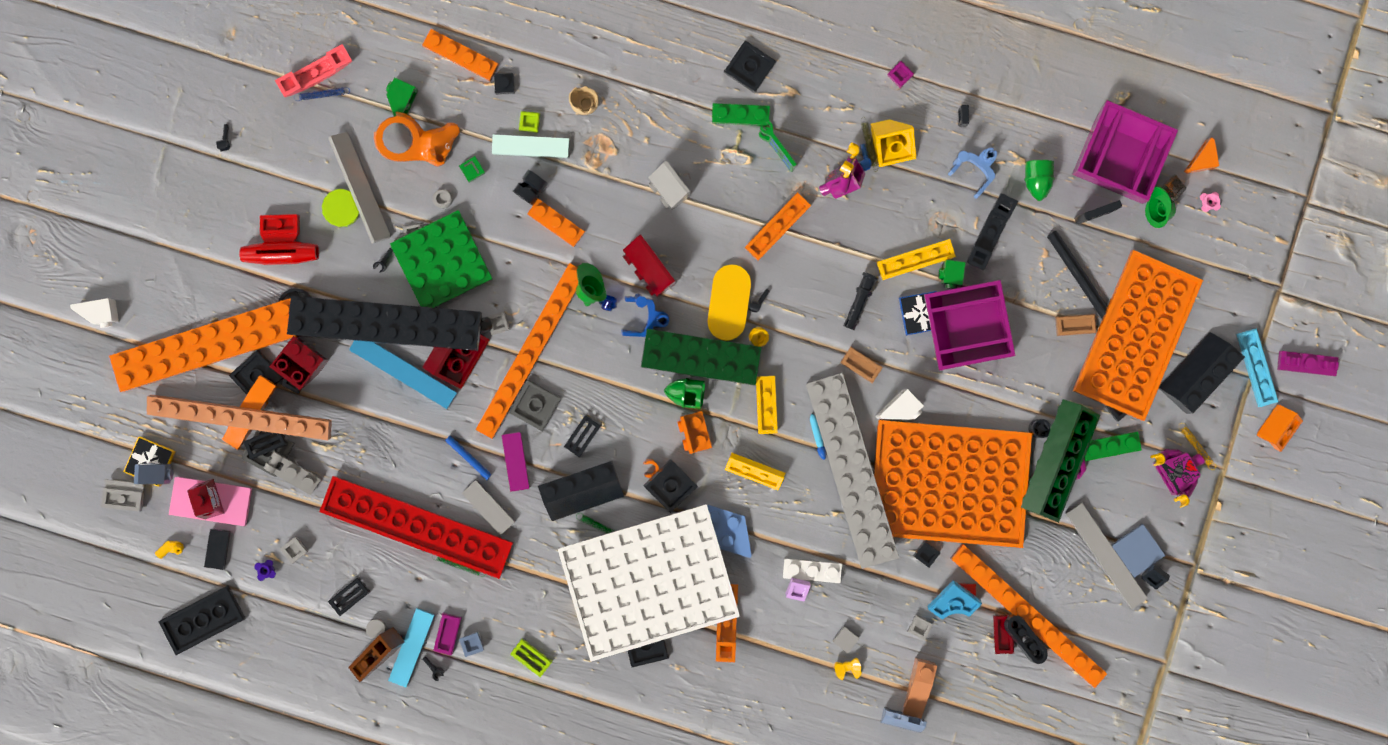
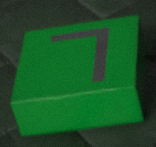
(472, 169)

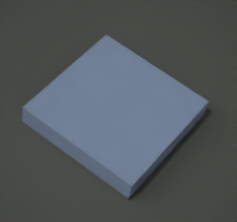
(1138, 550)

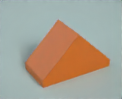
(1205, 158)

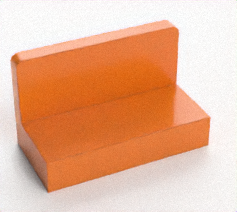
(1280, 427)

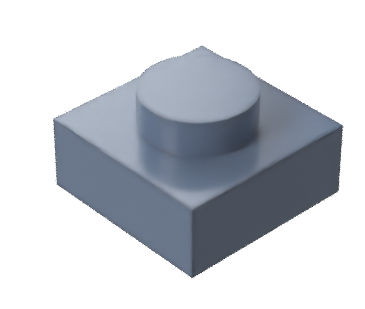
(471, 644)

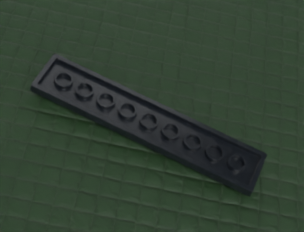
(384, 323)

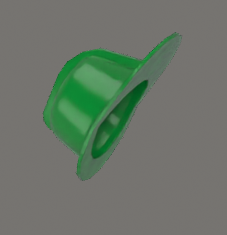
(1159, 208)
(590, 284)

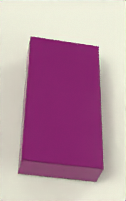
(447, 634)

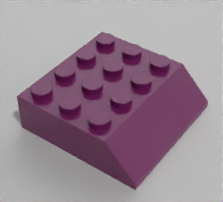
(1125, 152)
(969, 325)

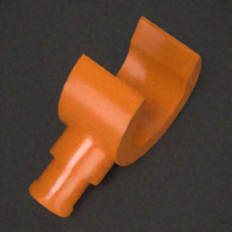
(650, 461)

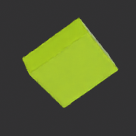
(529, 121)

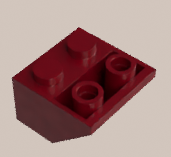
(298, 363)

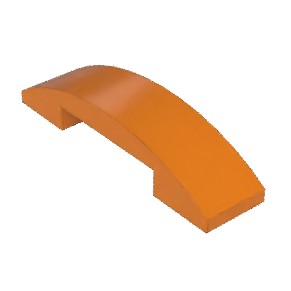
(727, 636)

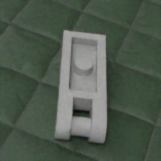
(292, 473)

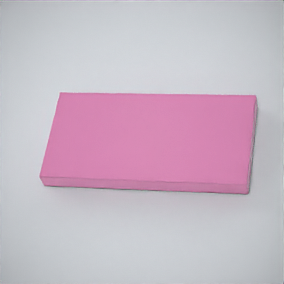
(233, 498)

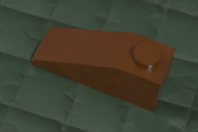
(376, 654)

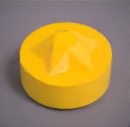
(759, 336)

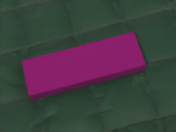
(515, 461)

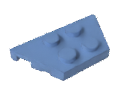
(730, 531)

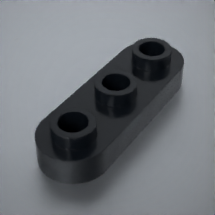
(1032, 641)

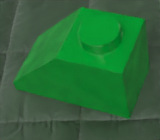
(400, 96)

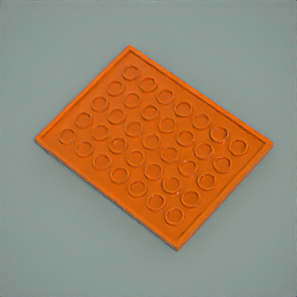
(953, 482)

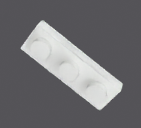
(812, 570)

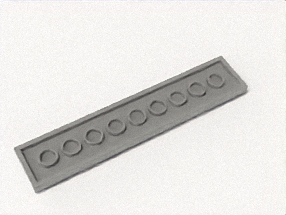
(852, 471)

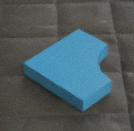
(954, 600)

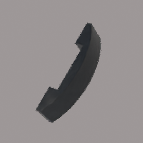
(991, 231)

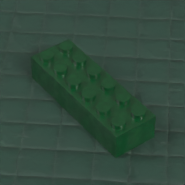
(700, 357)
(1060, 460)

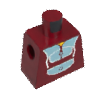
(205, 500)

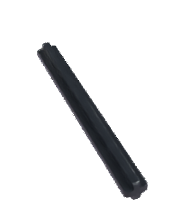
(1078, 273)

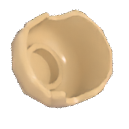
(583, 100)

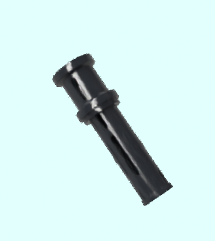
(863, 292)

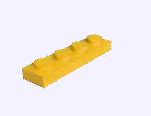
(916, 259)

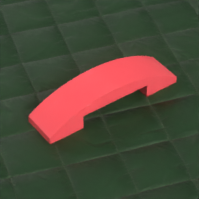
(315, 72)

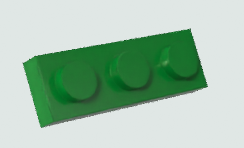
(740, 114)
(1113, 446)

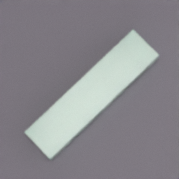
(530, 146)

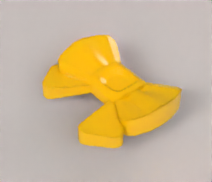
(854, 666)

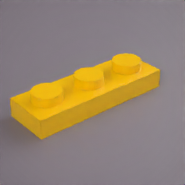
(766, 405)
(755, 471)

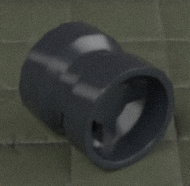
(1042, 426)

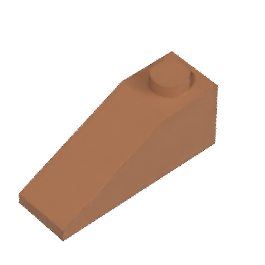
(919, 687)

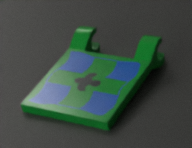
(777, 146)

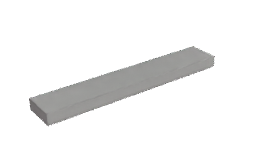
(359, 187)
(1106, 556)

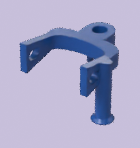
(653, 315)

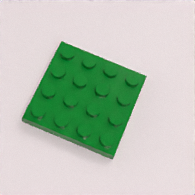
(441, 260)

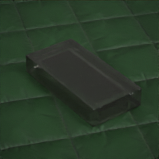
(1174, 187)

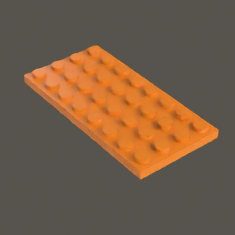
(1137, 335)

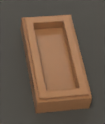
(1075, 325)
(861, 365)

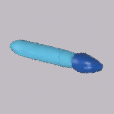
(818, 438)

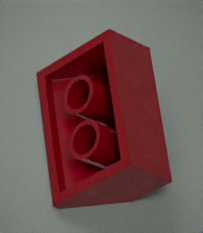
(648, 266)
(454, 364)

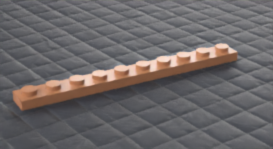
(239, 417)

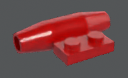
(279, 243)

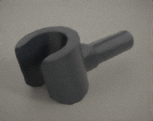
(224, 144)
(383, 261)
(755, 306)
(433, 668)

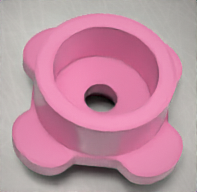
(1214, 197)

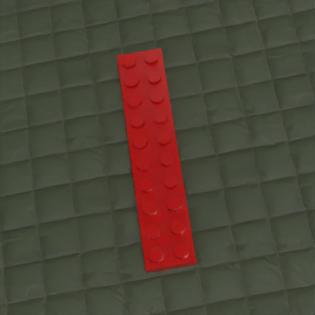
(416, 527)

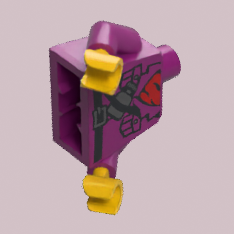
(846, 177)
(1178, 472)

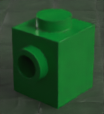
(952, 274)

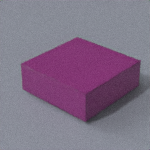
(900, 74)

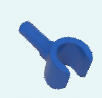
(866, 163)

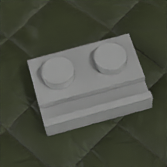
(123, 495)

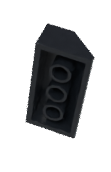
(1201, 373)
(581, 491)

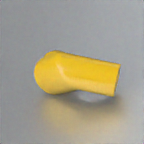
(169, 546)

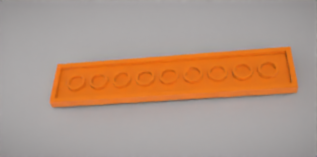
(201, 346)

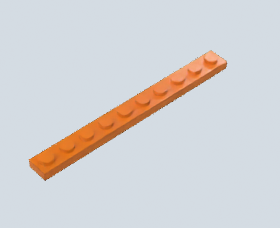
(529, 353)
(1037, 622)

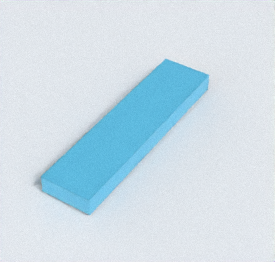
(1257, 368)
(411, 648)

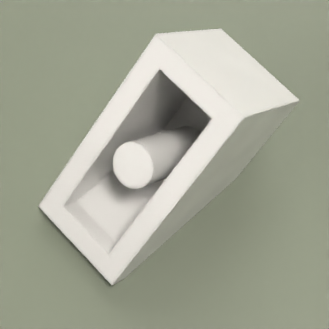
(98, 312)

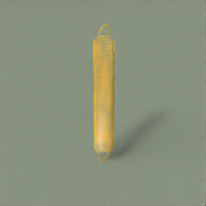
(1195, 448)

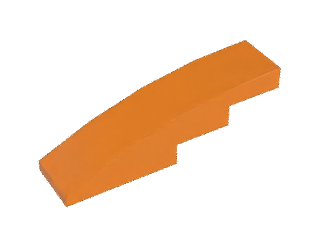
(256, 399)

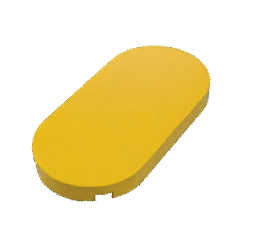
(729, 302)

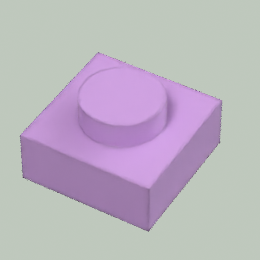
(797, 589)

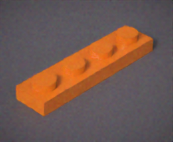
(460, 55)
(777, 226)

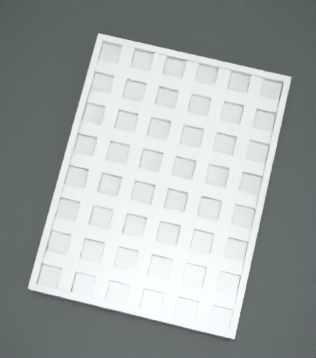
(648, 582)

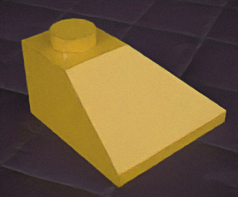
(893, 142)

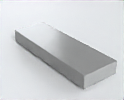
(488, 507)

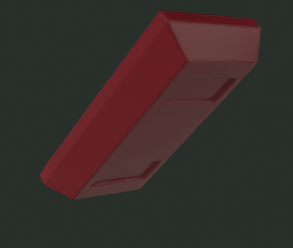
(1002, 640)

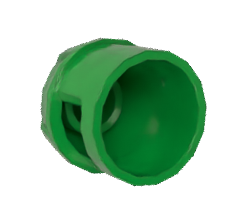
(1039, 177)
(686, 393)

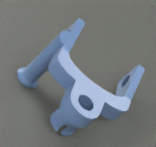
(981, 162)

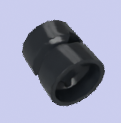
(530, 187)

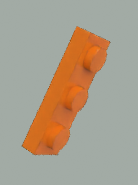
(556, 223)

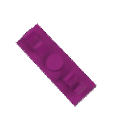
(1307, 363)

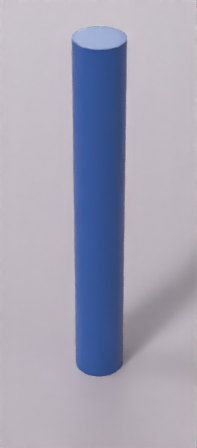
(468, 457)

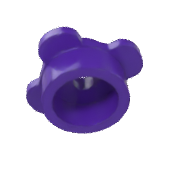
(260, 570)

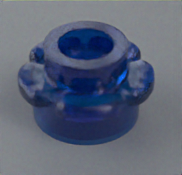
(609, 303)

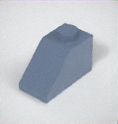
(153, 473)

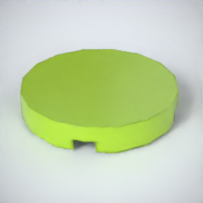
(340, 208)

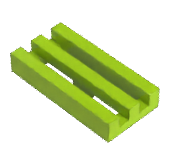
(518, 648)

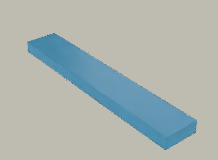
(404, 372)

